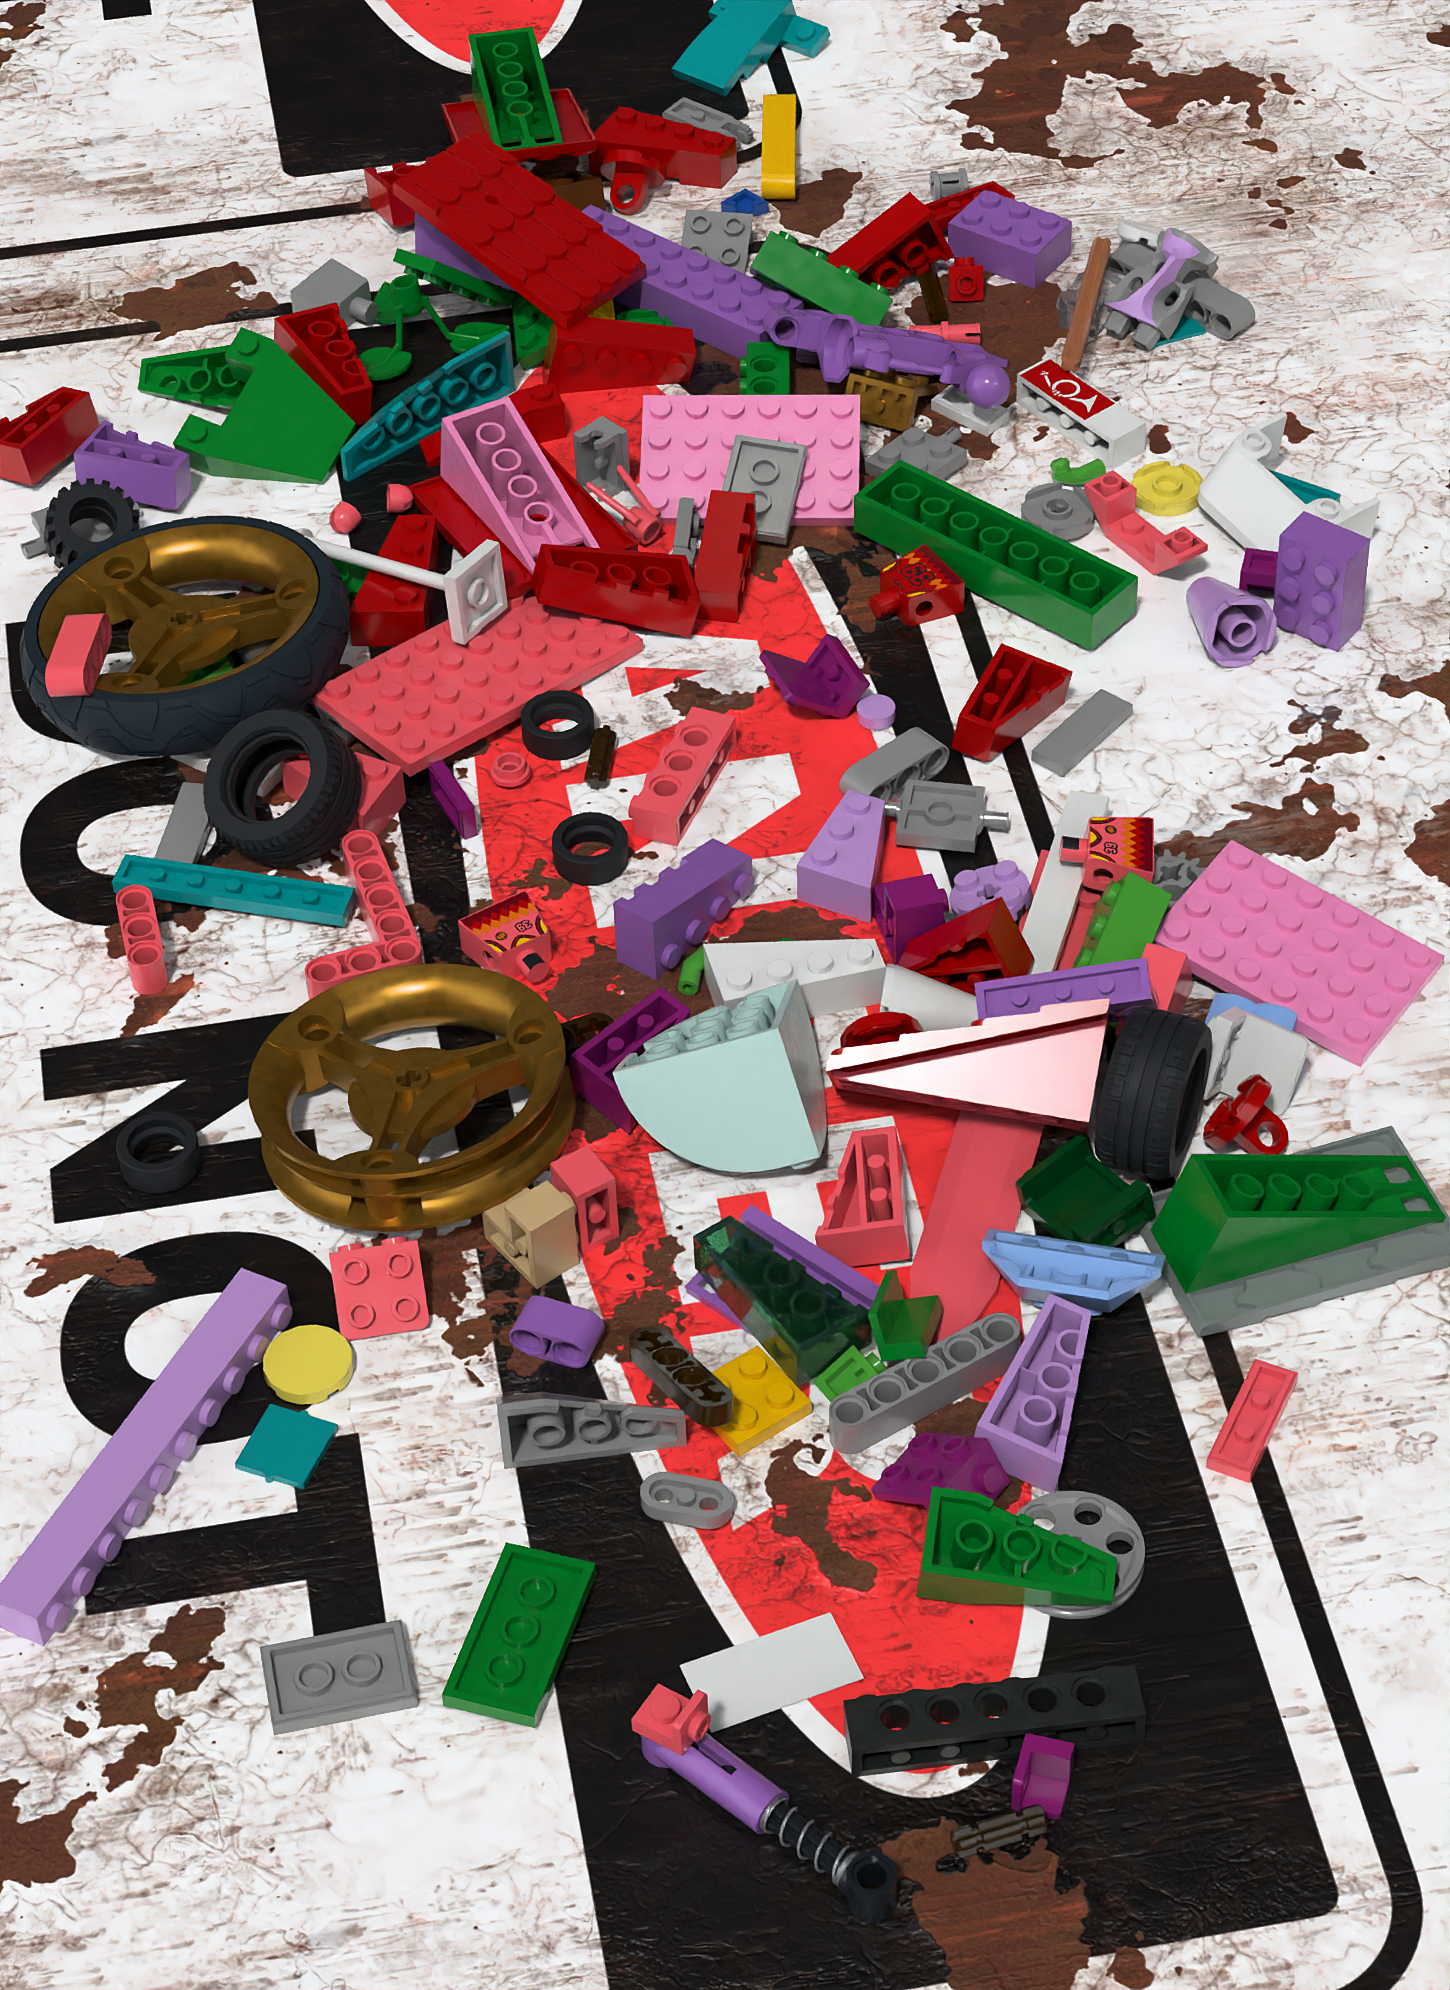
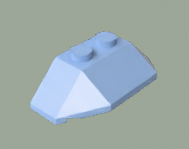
(1079, 1272)

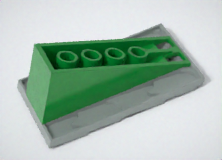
(1294, 1229)

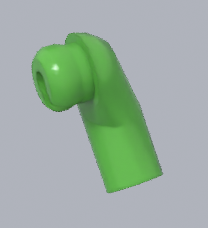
(1076, 475)

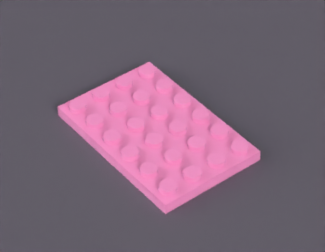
(692, 438)
(1299, 948)

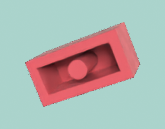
(593, 1193)

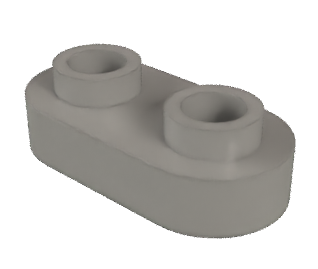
(688, 1500)

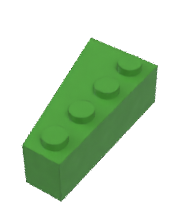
(1123, 923)

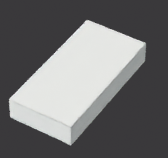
(959, 408)

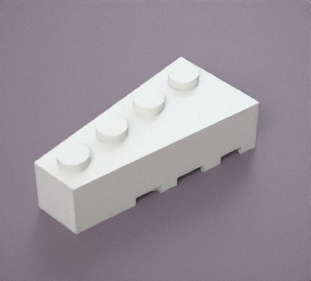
(829, 972)

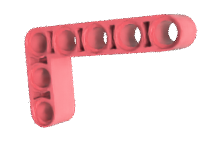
(384, 914)

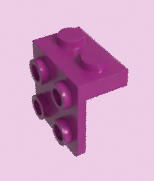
(825, 682)
(941, 1462)

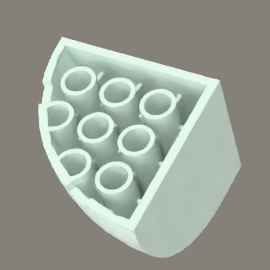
(733, 1085)

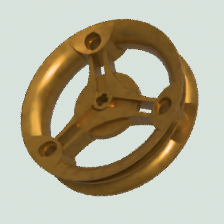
(413, 1096)

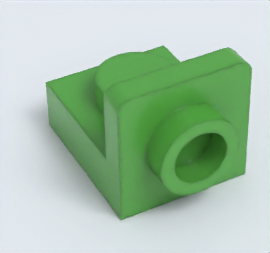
(847, 1372)

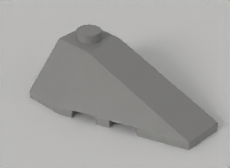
(563, 1428)

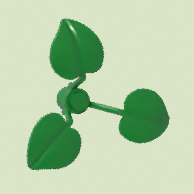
(405, 300)

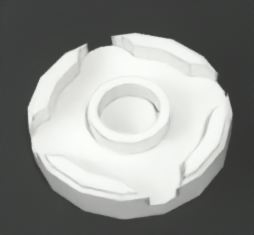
(1139, 232)

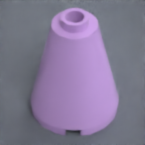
(1230, 621)

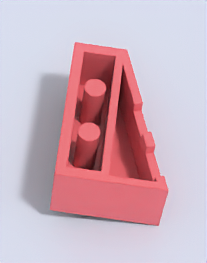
(380, 794)

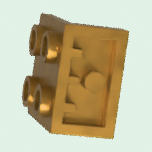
(888, 397)

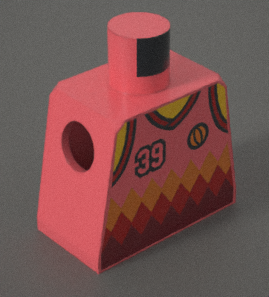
(1112, 849)
(508, 938)

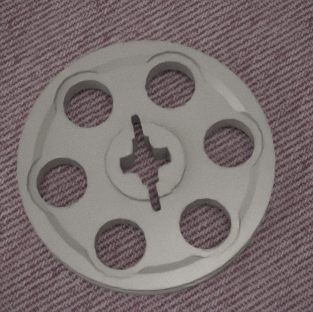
(1114, 1525)

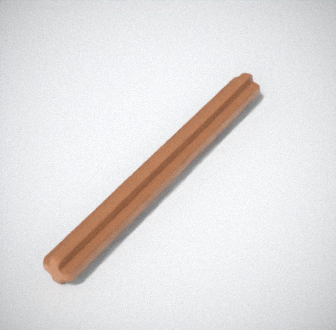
(1086, 304)

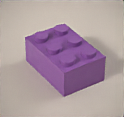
(1011, 238)
(1321, 580)

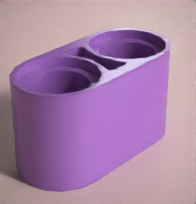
(556, 1331)

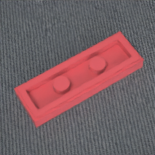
(1252, 1420)

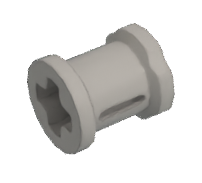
(947, 183)

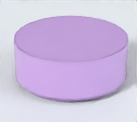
(876, 712)

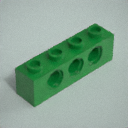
(765, 369)

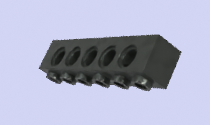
(974, 1737)

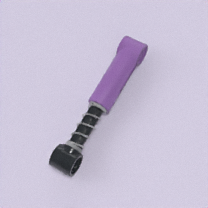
(764, 1808)

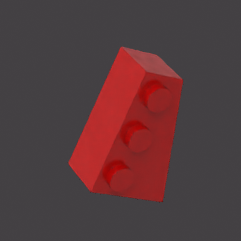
(45, 434)
(1009, 702)

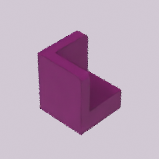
(1258, 570)
(1043, 1774)

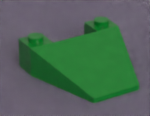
(278, 425)

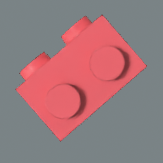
(379, 1289)

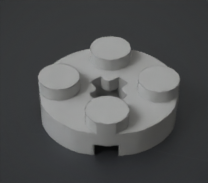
(1073, 510)

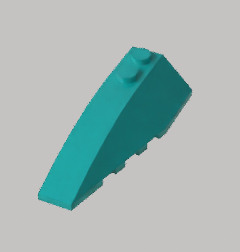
(459, 385)

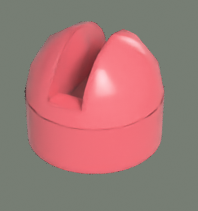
(398, 498)
(344, 518)

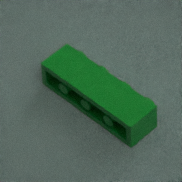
(818, 282)

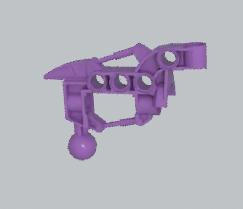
(851, 344)

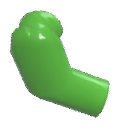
(691, 972)

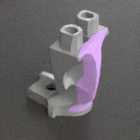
(1146, 308)

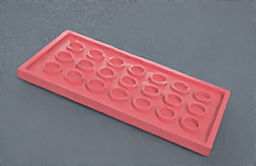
(445, 695)

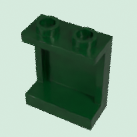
(1082, 1198)

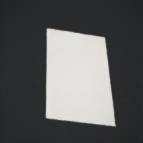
(773, 1671)

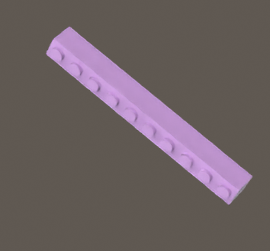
(142, 1457)

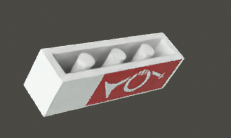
(1081, 412)

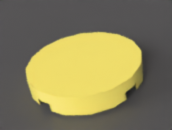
(1166, 488)
(308, 1364)

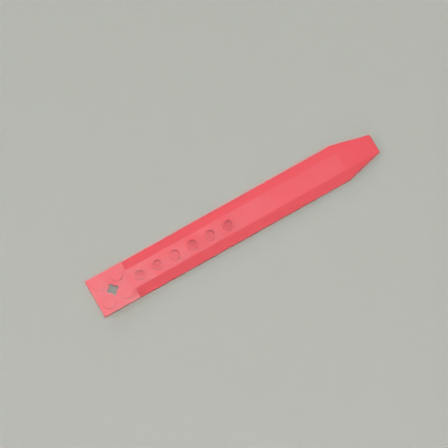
(979, 1184)

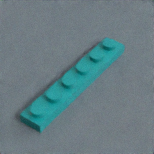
(237, 890)

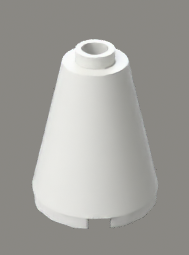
(927, 1000)

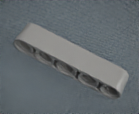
(1214, 306)
(923, 1383)

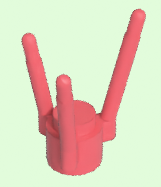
(640, 523)

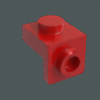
(965, 279)

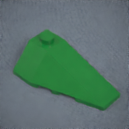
(191, 377)
(995, 1557)

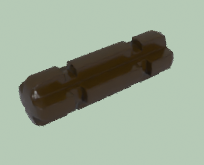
(600, 757)
(998, 1831)

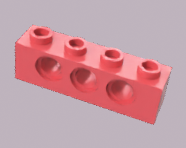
(683, 776)

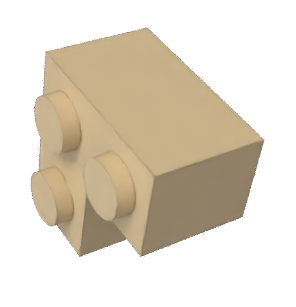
(535, 1232)

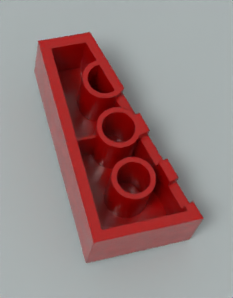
(392, 608)

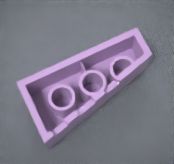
(1036, 1397)

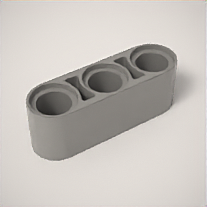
(885, 771)

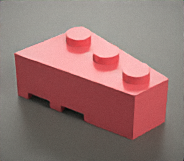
(868, 1206)

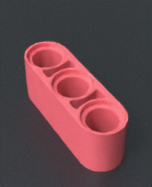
(78, 655)
(142, 939)

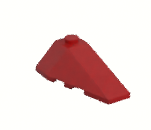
(538, 407)

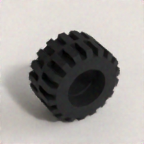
(84, 502)

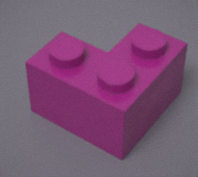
(908, 910)

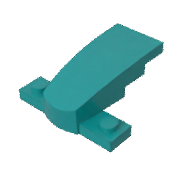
(742, 37)

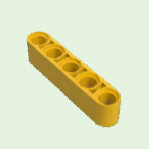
(778, 146)

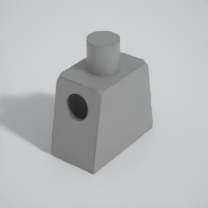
(337, 284)

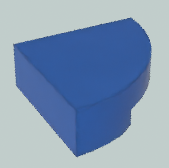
(745, 202)

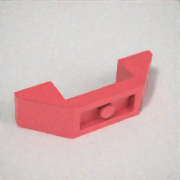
(1115, 506)

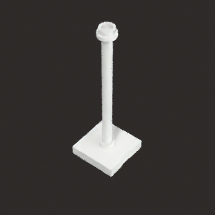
(472, 588)

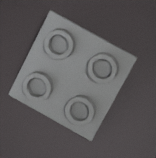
(719, 236)

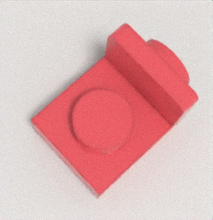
(673, 1719)

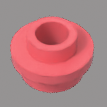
(510, 770)

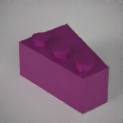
(596, 1060)

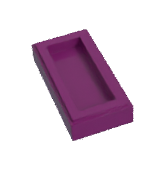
(453, 799)

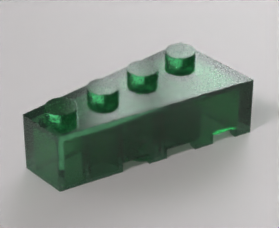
(780, 1304)

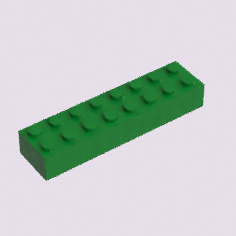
(998, 554)

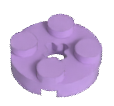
(995, 880)

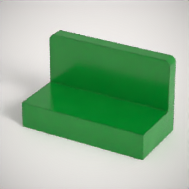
(902, 1325)

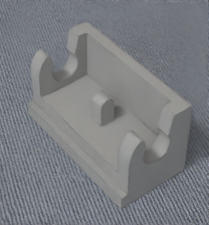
(598, 452)

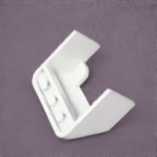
(1256, 503)

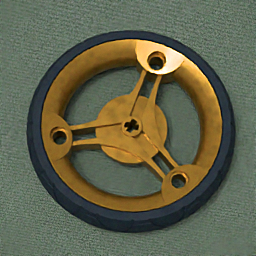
(144, 708)

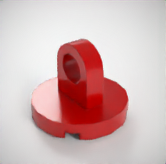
(631, 172)
(1243, 1116)

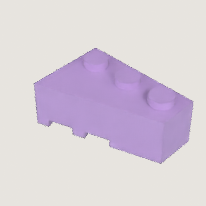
(845, 858)

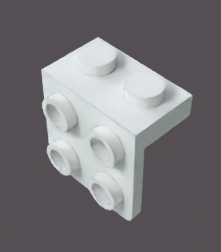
(1252, 1046)

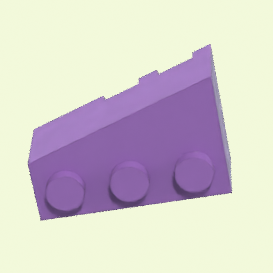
(144, 471)

